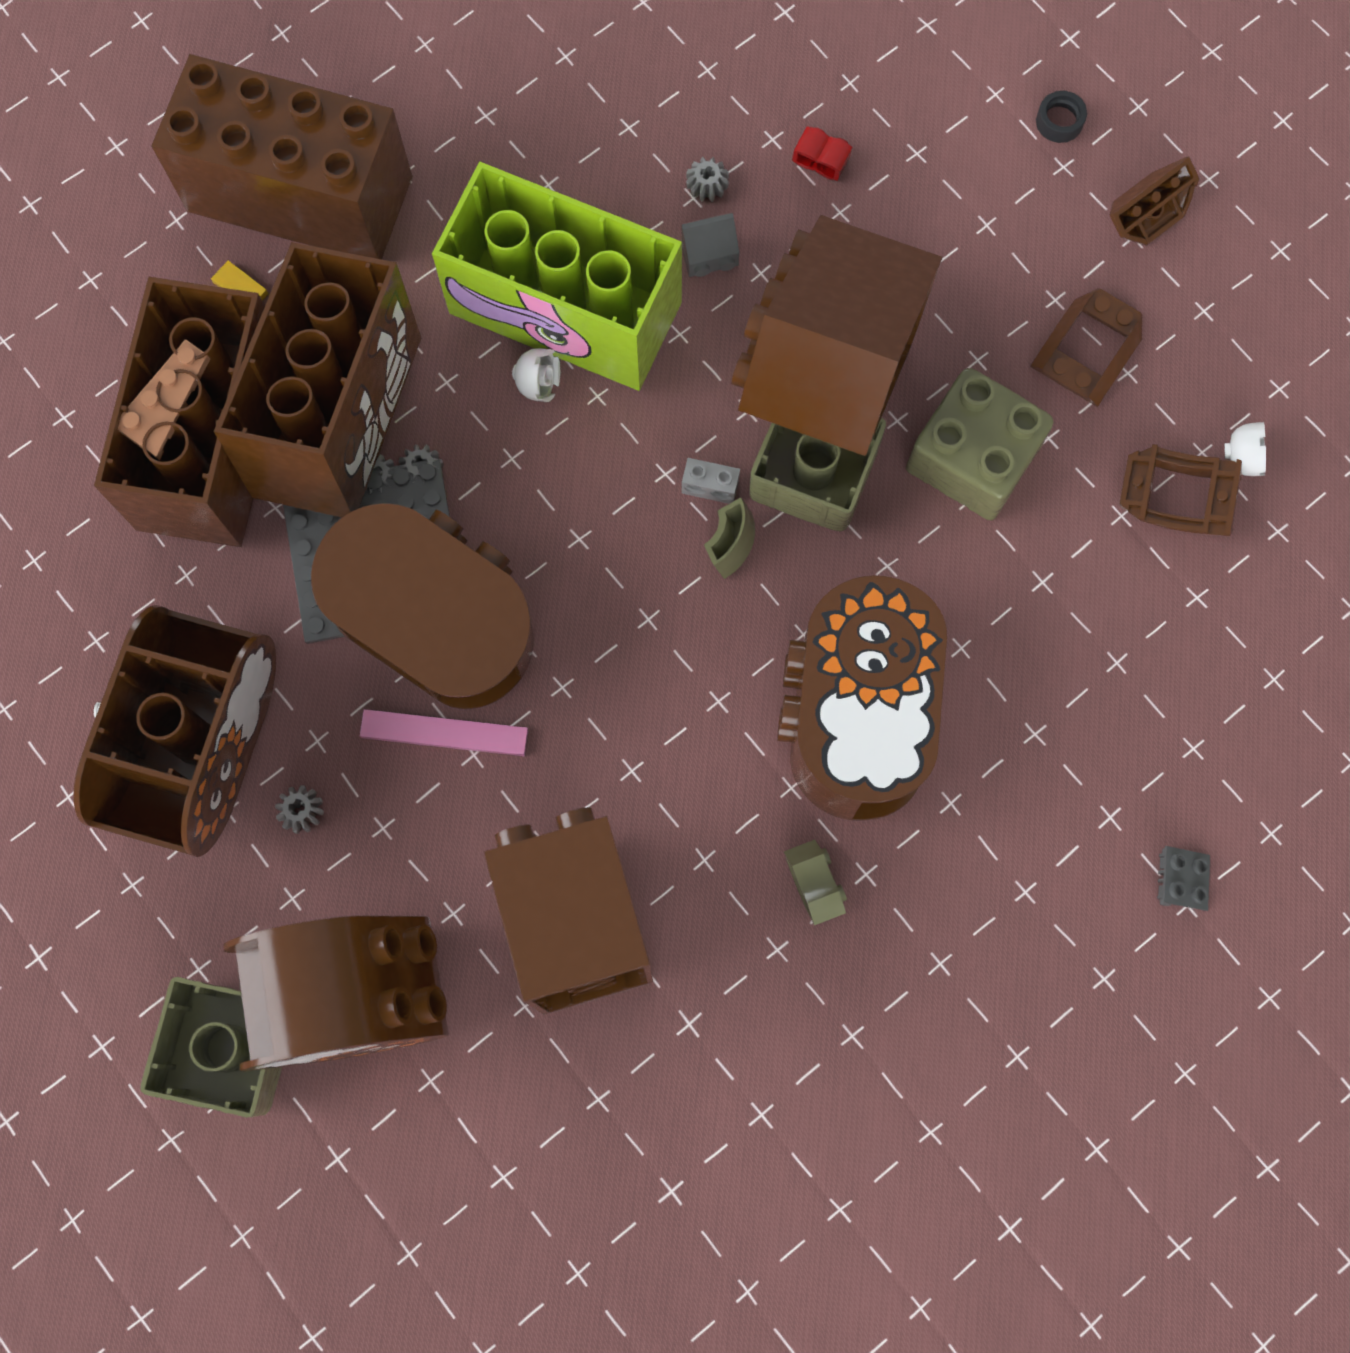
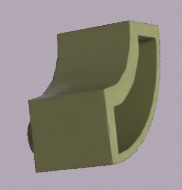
(732, 539)
(814, 881)

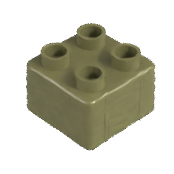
(979, 443)
(811, 476)
(200, 1052)

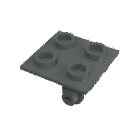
(1184, 878)

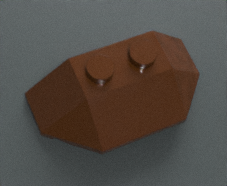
(1155, 202)

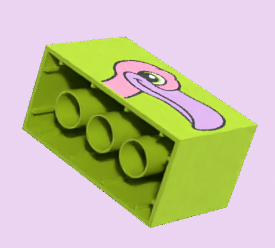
(601, 277)

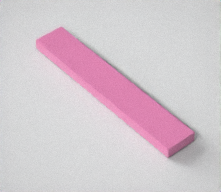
(444, 732)

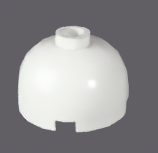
(537, 373)
(1249, 446)

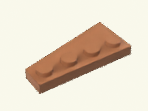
(175, 389)

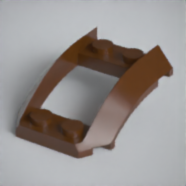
(1073, 374)
(1221, 497)

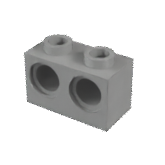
(710, 480)

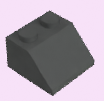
(710, 245)

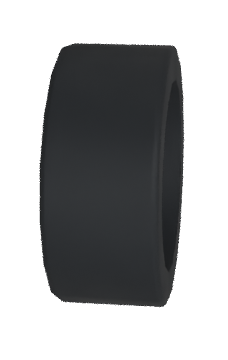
(1066, 100)

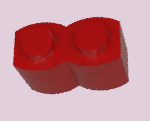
(822, 153)

